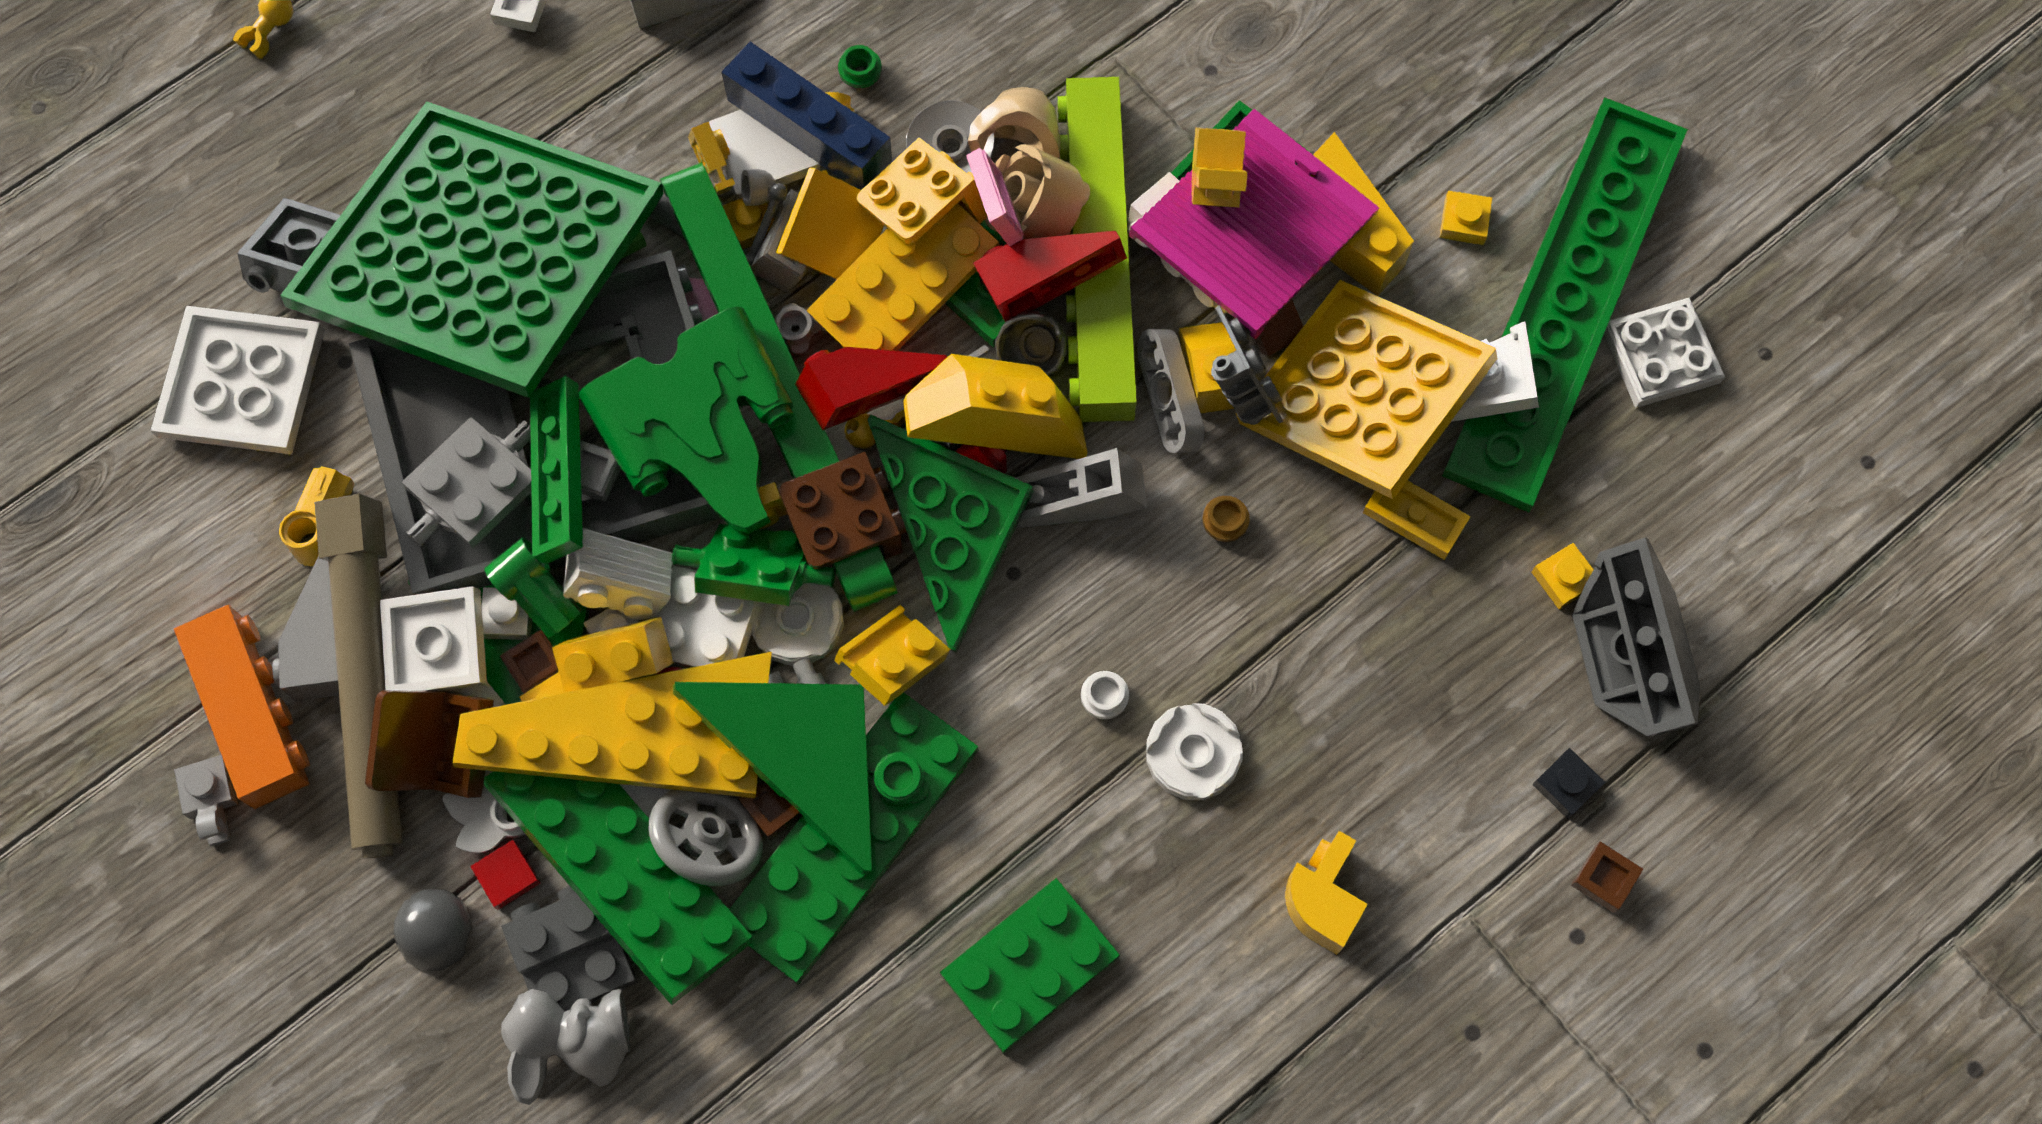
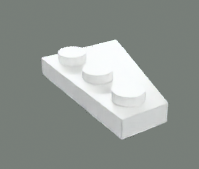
(1509, 382)

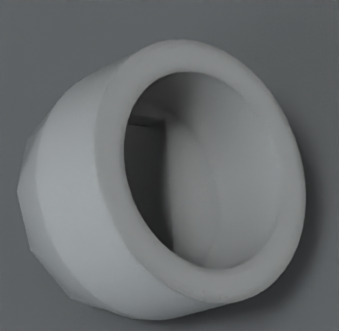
(756, 187)

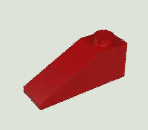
(1044, 268)
(860, 380)

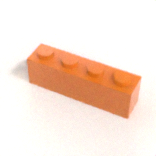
(243, 706)

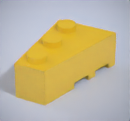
(1383, 243)

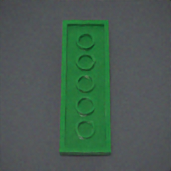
(605, 854)
(812, 887)

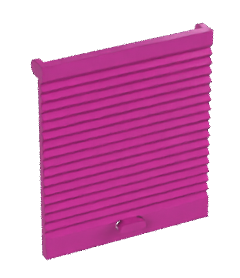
(1276, 239)

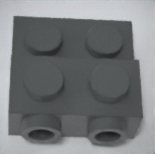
(283, 244)
(566, 951)

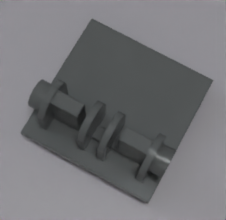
(1241, 378)

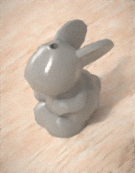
(585, 1038)

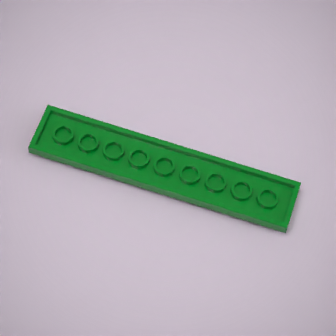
(1571, 297)

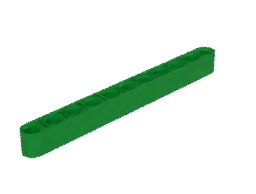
(732, 284)

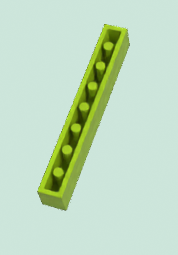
(1103, 303)

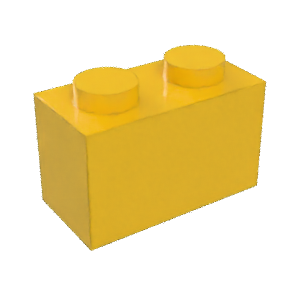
(613, 655)

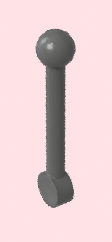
(778, 193)

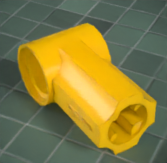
(322, 485)

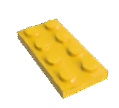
(901, 284)

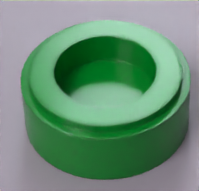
(899, 778)

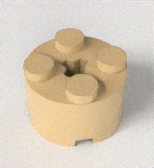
(1043, 192)

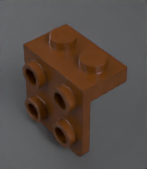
(842, 512)
(417, 740)

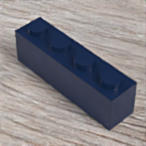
(806, 117)

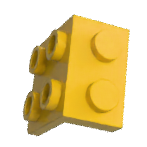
(920, 191)

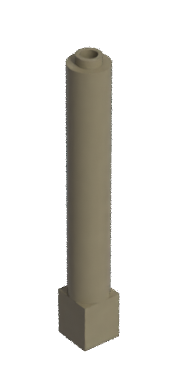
(352, 543)

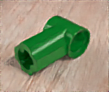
(532, 587)

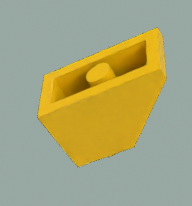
(1200, 348)

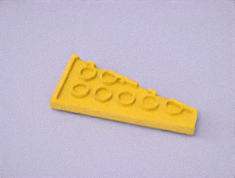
(616, 734)

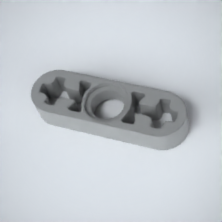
(1180, 417)

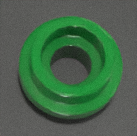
(856, 57)

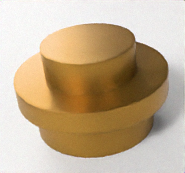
(1226, 518)

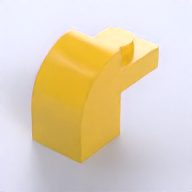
(1218, 167)
(1319, 906)

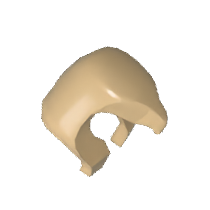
(1018, 115)

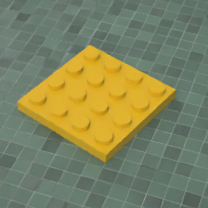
(1371, 387)

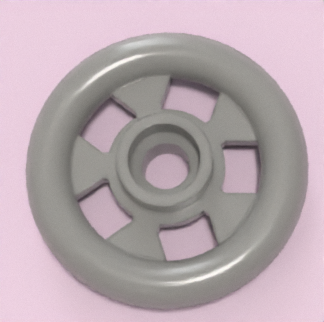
(705, 837)

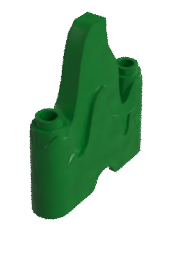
(691, 418)

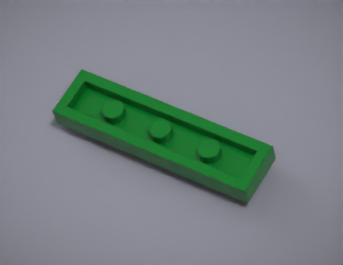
(556, 470)

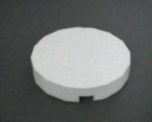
(800, 631)
(1194, 751)

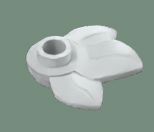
(483, 821)

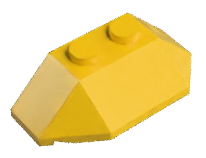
(994, 407)

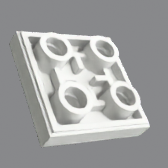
(759, 148)
(1663, 352)

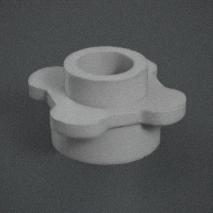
(791, 316)

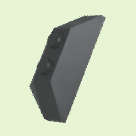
(1637, 642)

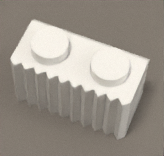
(618, 576)

